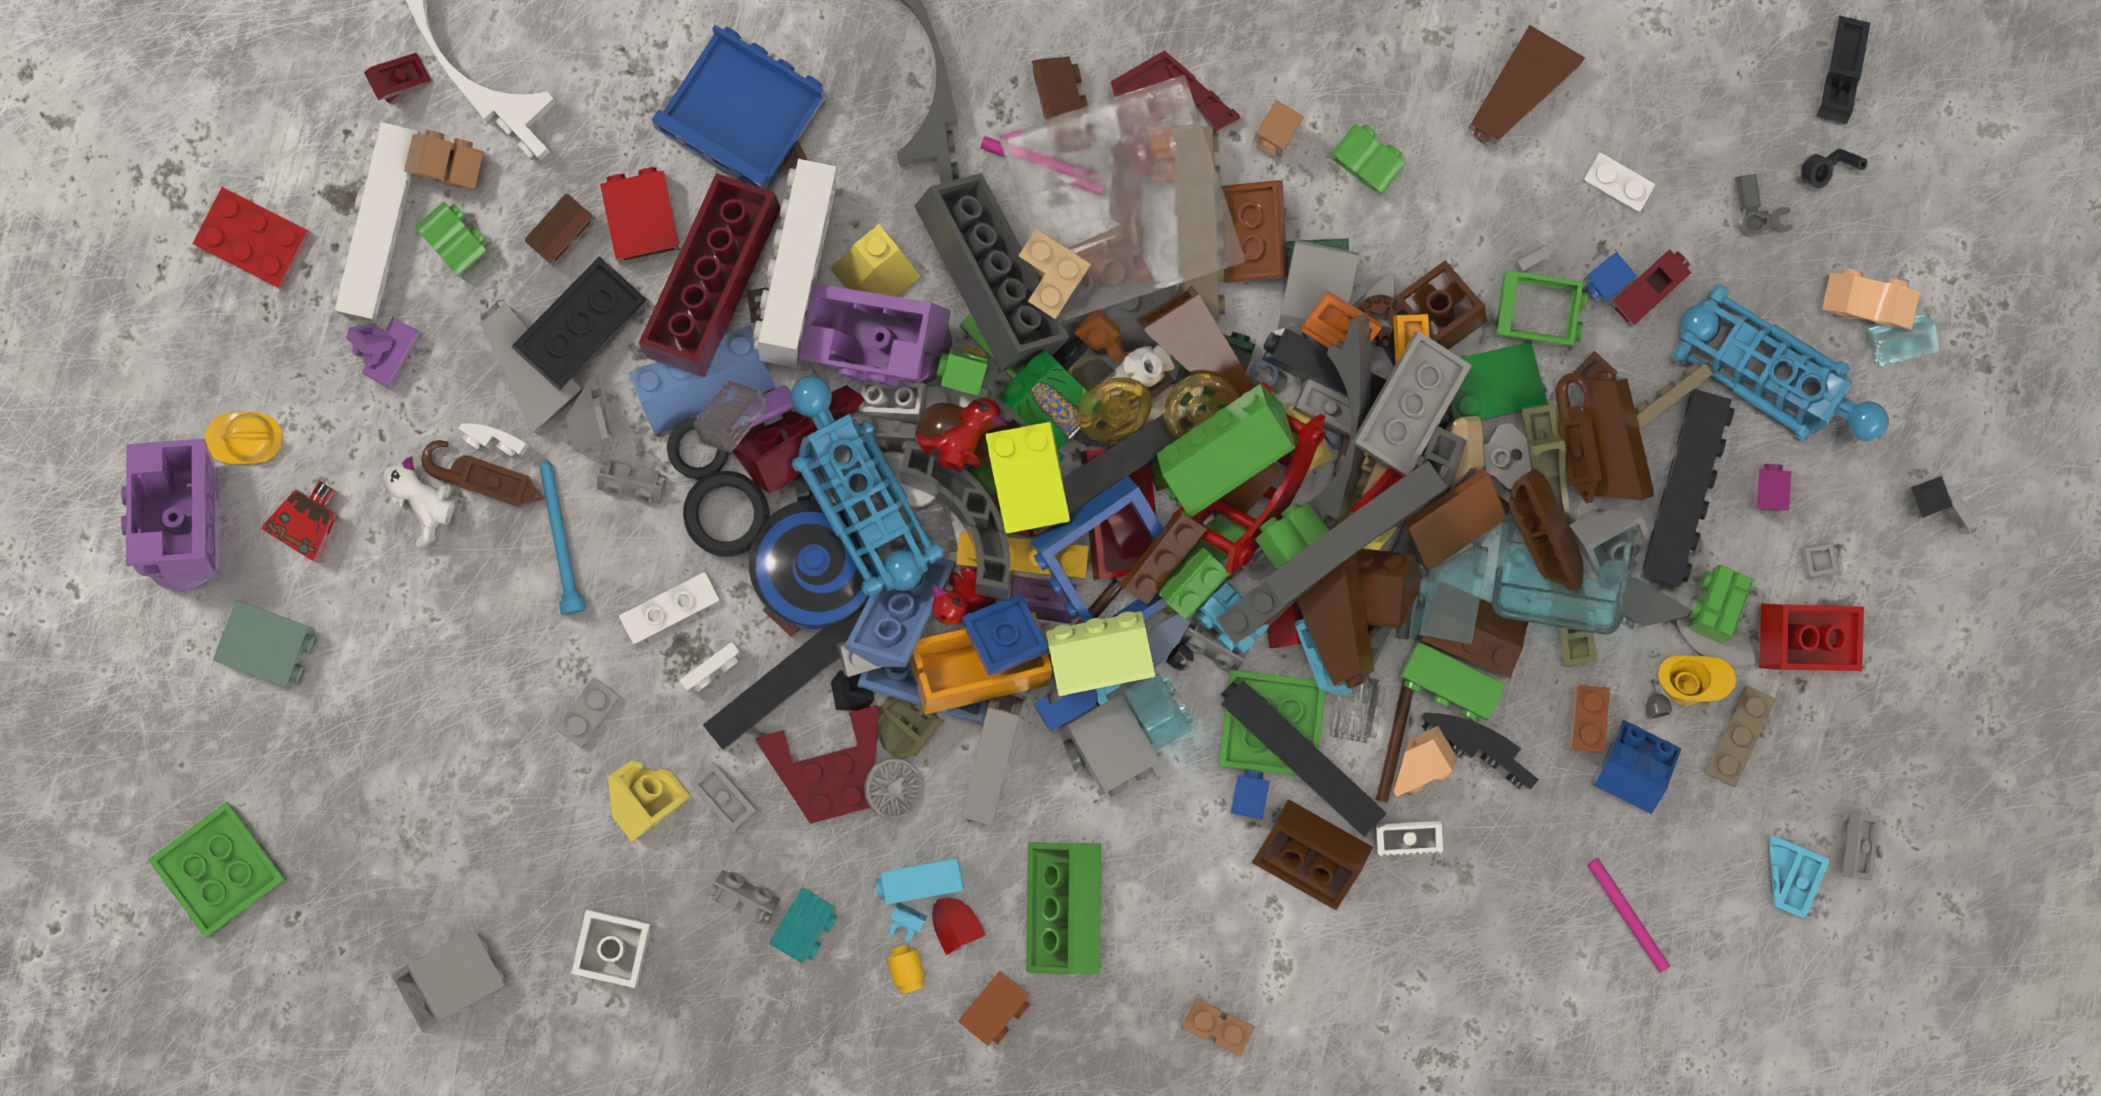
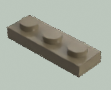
(1672, 393)
(1740, 736)

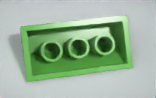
(1226, 449)
(1063, 908)

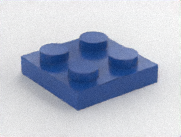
(1004, 635)

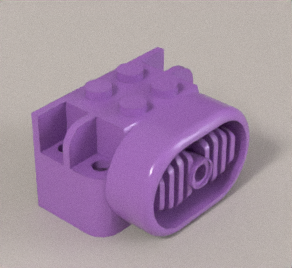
(875, 335)
(171, 513)

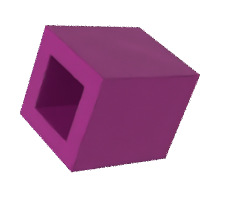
(1772, 488)

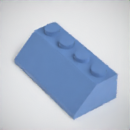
(677, 395)

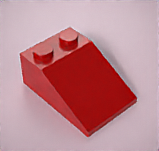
(1811, 637)

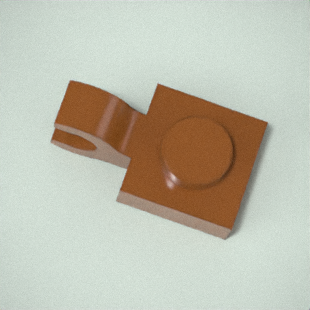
(1101, 331)

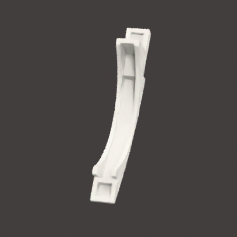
(515, 111)

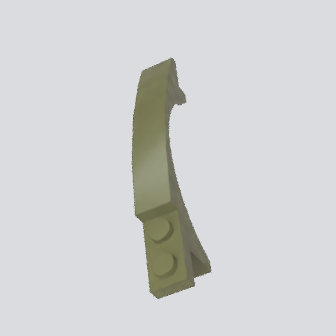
(1549, 457)

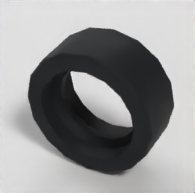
(678, 463)

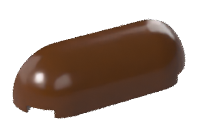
(943, 416)
(1546, 530)

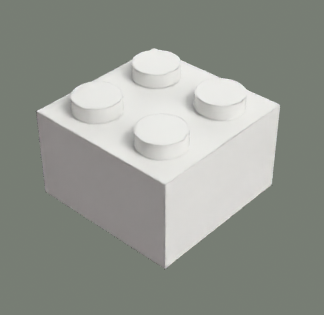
(611, 948)

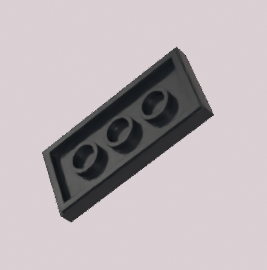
(579, 323)

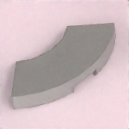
(1735, 651)

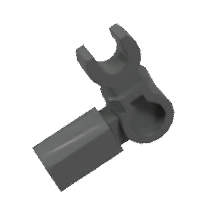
(1753, 221)

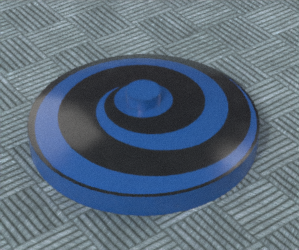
(805, 569)

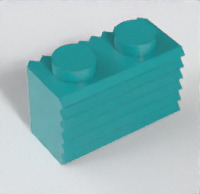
(803, 925)

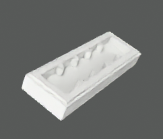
(669, 608)

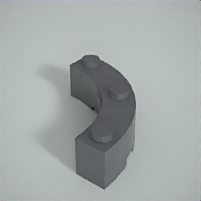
(974, 510)

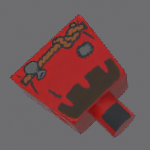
(304, 521)

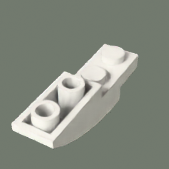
(910, 400)

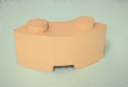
(1872, 300)

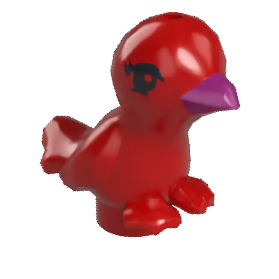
(960, 442)
(952, 605)

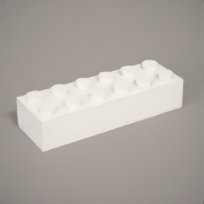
(797, 262)

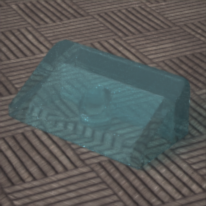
(1898, 344)

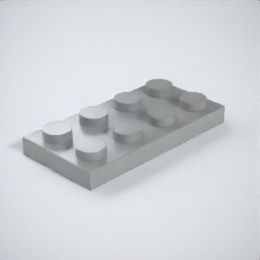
(1411, 404)

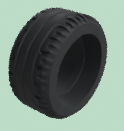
(697, 494)

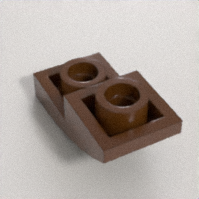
(1250, 491)

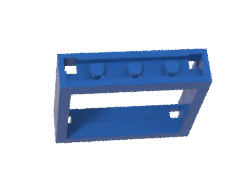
(1082, 521)

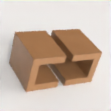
(1277, 129)
(446, 161)
(1206, 1021)

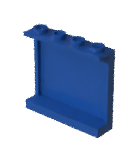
(741, 108)

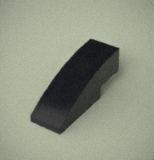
(1843, 69)

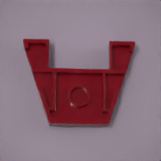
(1165, 67)
(829, 782)

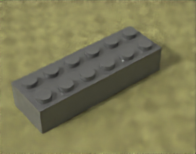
(987, 270)

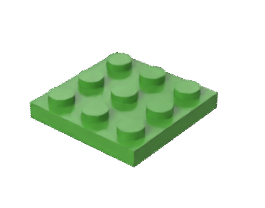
(1293, 699)
(216, 869)

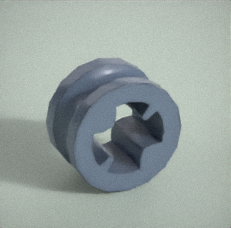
(1263, 364)

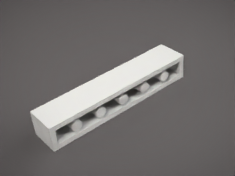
(376, 225)

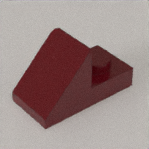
(397, 77)

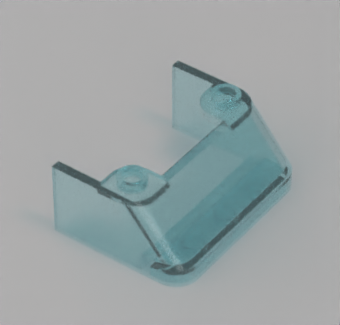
(1527, 596)
(1451, 597)

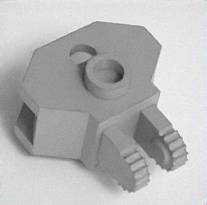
(1498, 459)

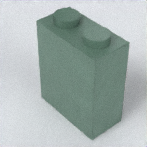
(264, 644)

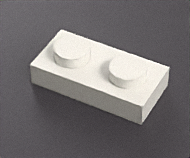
(1619, 182)
(700, 676)

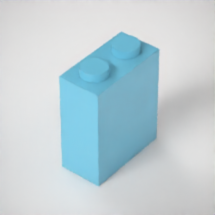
(920, 881)

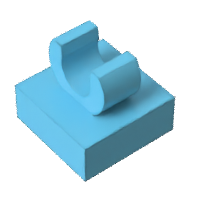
(908, 918)

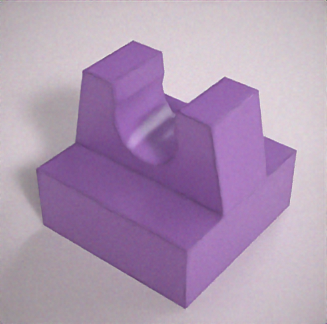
(369, 341)

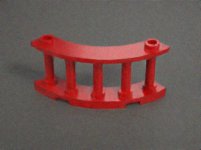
(1280, 499)

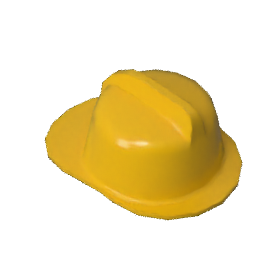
(243, 437)
(1696, 679)

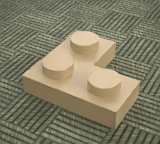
(1061, 269)

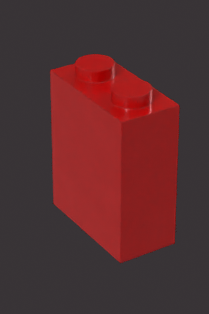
(640, 214)

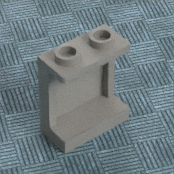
(1112, 745)

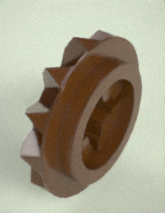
(1377, 305)

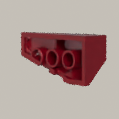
(769, 449)

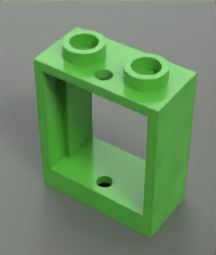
(1507, 300)

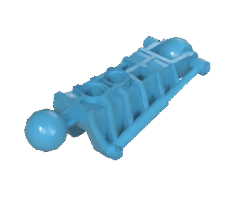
(1702, 324)
(901, 568)

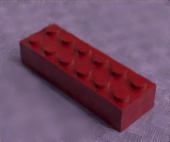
(710, 275)

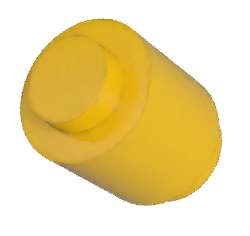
(906, 968)

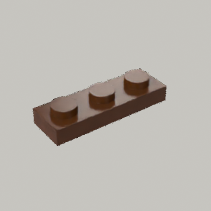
(1163, 556)

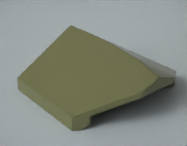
(905, 727)

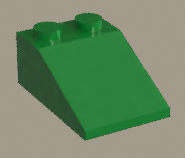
(1499, 384)

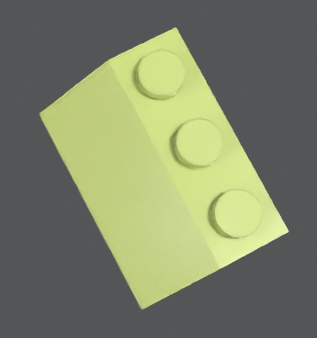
(1100, 653)

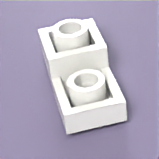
(485, 435)

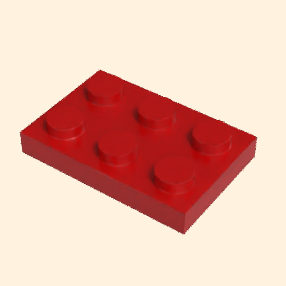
(250, 237)

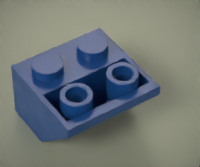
(1637, 767)

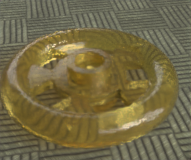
(1194, 385)
(1114, 409)

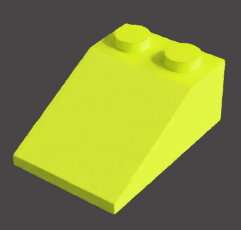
(1028, 477)

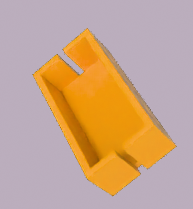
(953, 675)

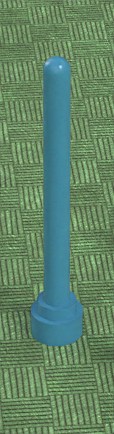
(571, 599)

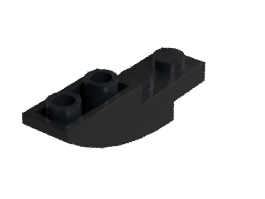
(1469, 736)

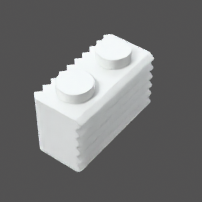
(1408, 838)

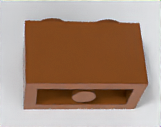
(1589, 718)
(994, 1009)

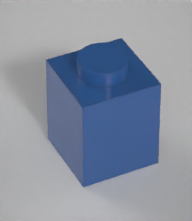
(1609, 278)
(1250, 795)

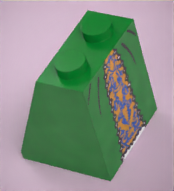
(1047, 394)

